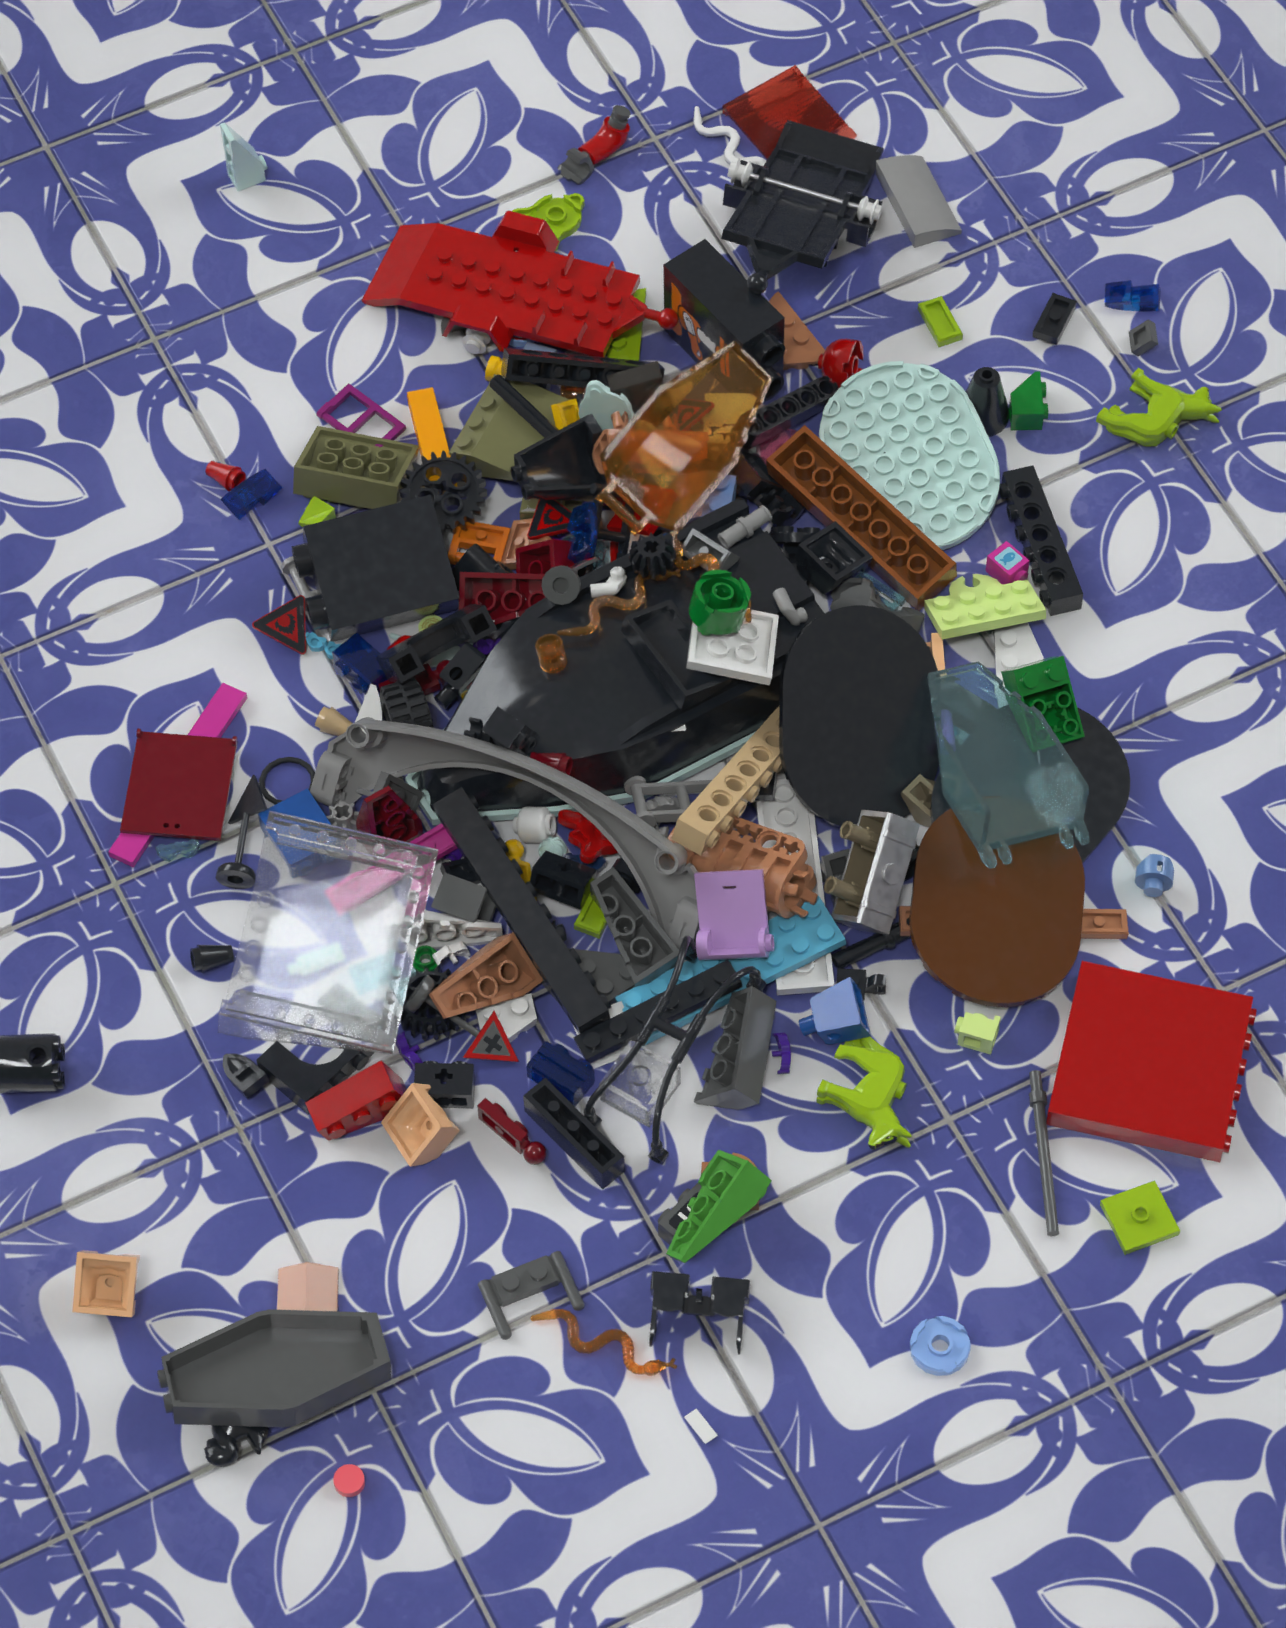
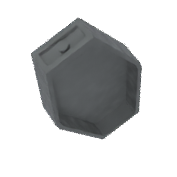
(275, 1368)

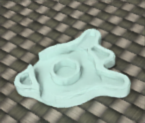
(603, 403)

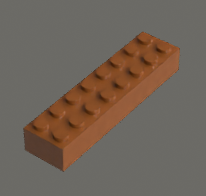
(839, 494)

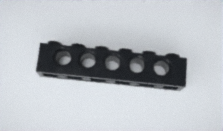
(562, 367)
(1026, 502)

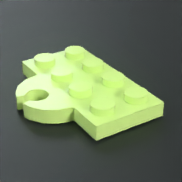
(983, 607)

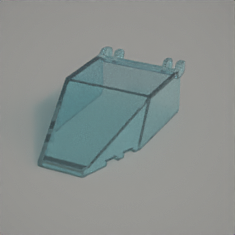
(1002, 765)

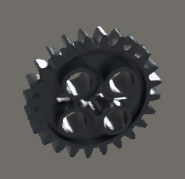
(450, 472)

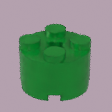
(719, 603)

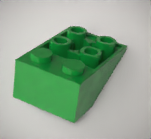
(1049, 689)

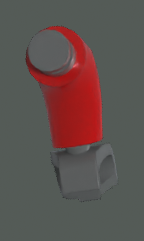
(602, 145)

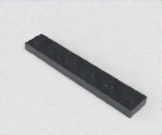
(625, 1026)

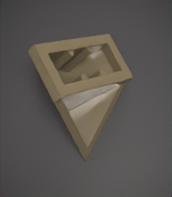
(918, 799)

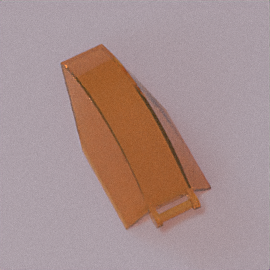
(684, 440)

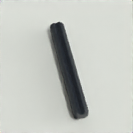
(522, 406)

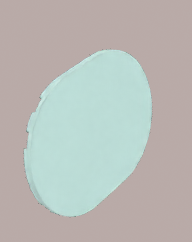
(934, 444)

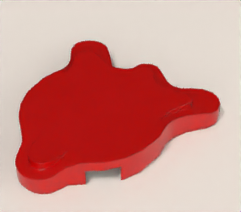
(585, 836)

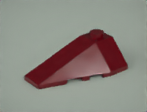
(503, 594)
(388, 817)

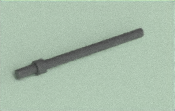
(1038, 1101)

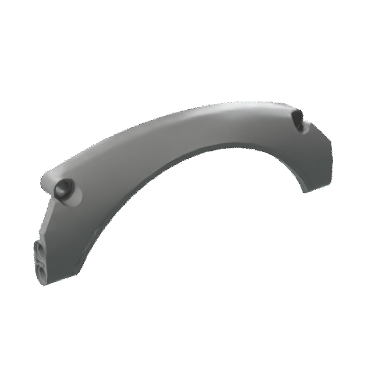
(404, 748)

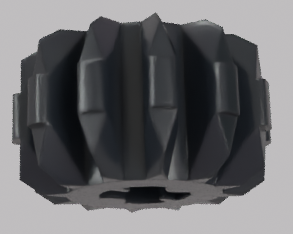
(652, 555)

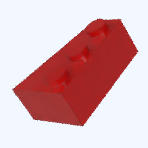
(356, 1101)

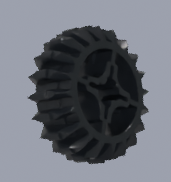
(428, 1020)

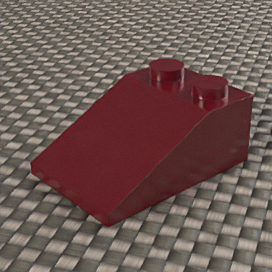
(542, 556)

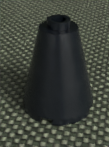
(989, 400)

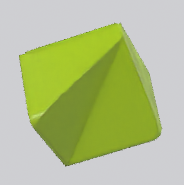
(317, 512)

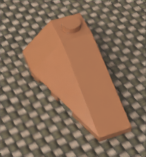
(487, 978)

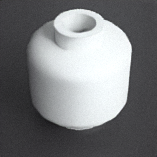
(534, 824)

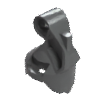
(862, 592)

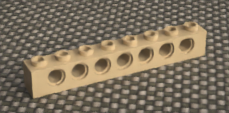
(731, 789)

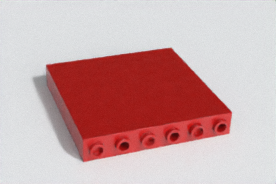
(1152, 1061)

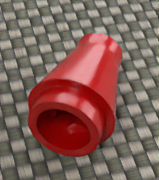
(226, 475)

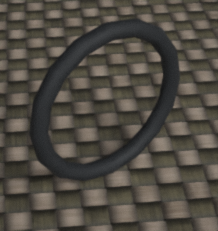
(276, 762)

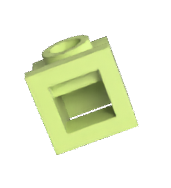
(977, 1031)

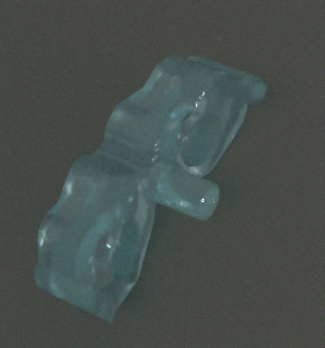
(170, 851)

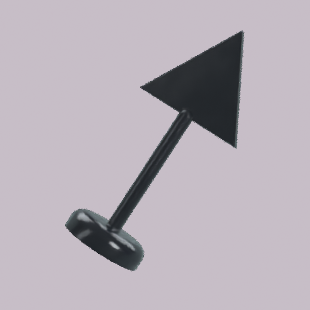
(235, 873)

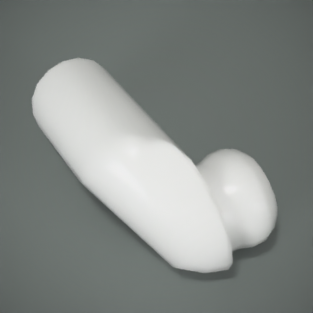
(612, 585)

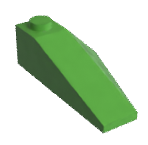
(727, 1192)

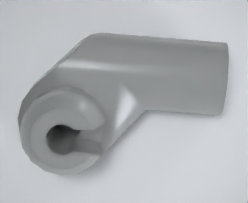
(785, 605)

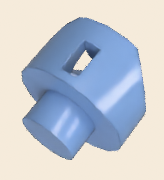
(1154, 881)

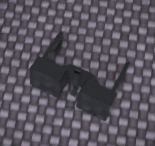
(672, 1294)

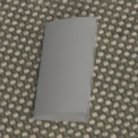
(916, 199)

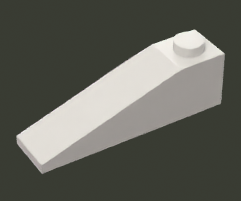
(446, 929)

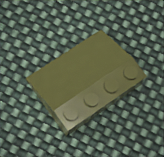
(499, 432)
(352, 469)

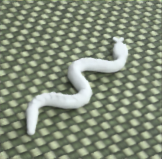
(728, 131)

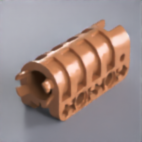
(786, 876)

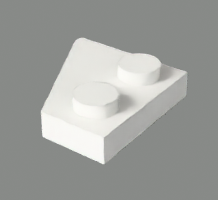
(514, 1015)

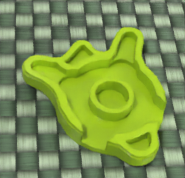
(560, 213)

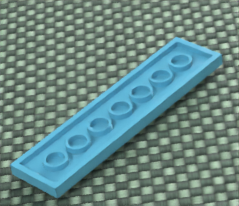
(795, 944)

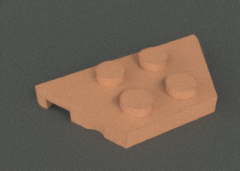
(799, 342)

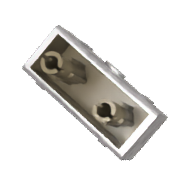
(873, 870)

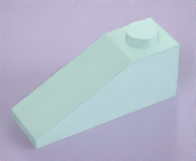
(241, 159)

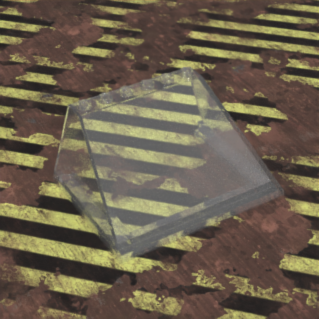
(328, 937)

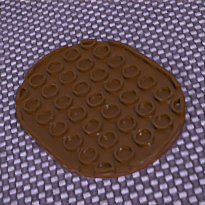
(1000, 929)

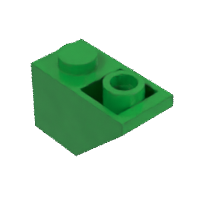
(1027, 404)

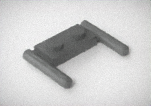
(524, 1282)

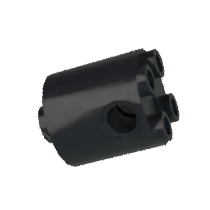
(31, 1063)

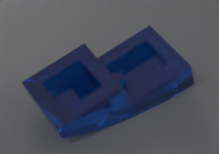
(1128, 298)
(250, 492)
(584, 528)

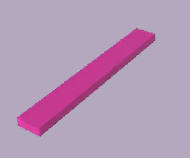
(211, 723)

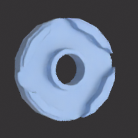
(938, 1362)

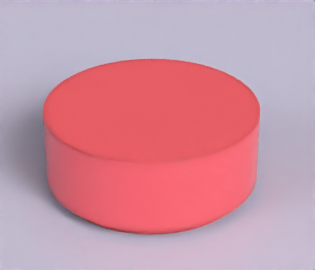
(349, 1480)

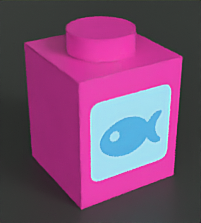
(1007, 564)

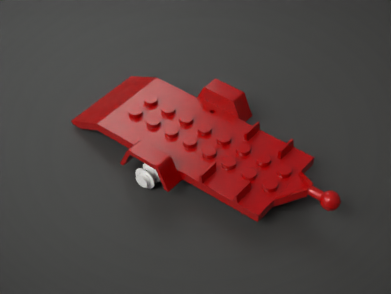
(507, 292)

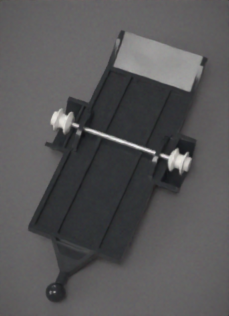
(801, 201)

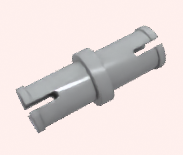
(744, 527)

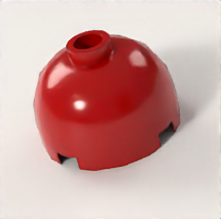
(841, 360)

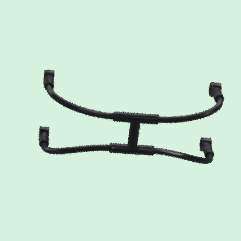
(686, 1038)

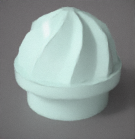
(553, 845)

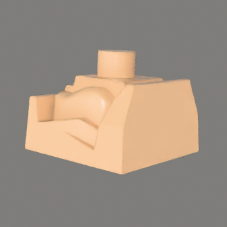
(419, 1126)
(105, 1284)

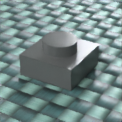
(1143, 337)

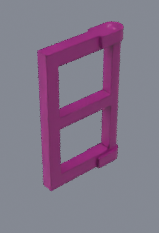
(373, 408)

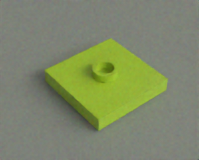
(1139, 1217)

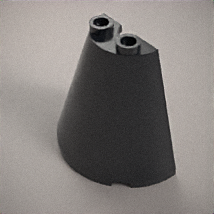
(560, 464)

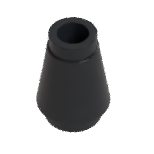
(210, 956)

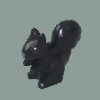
(223, 1447)

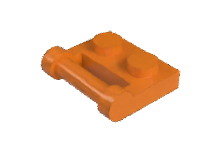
(489, 537)

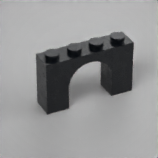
(408, 657)
(304, 1080)

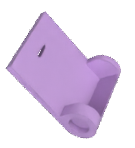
(732, 919)

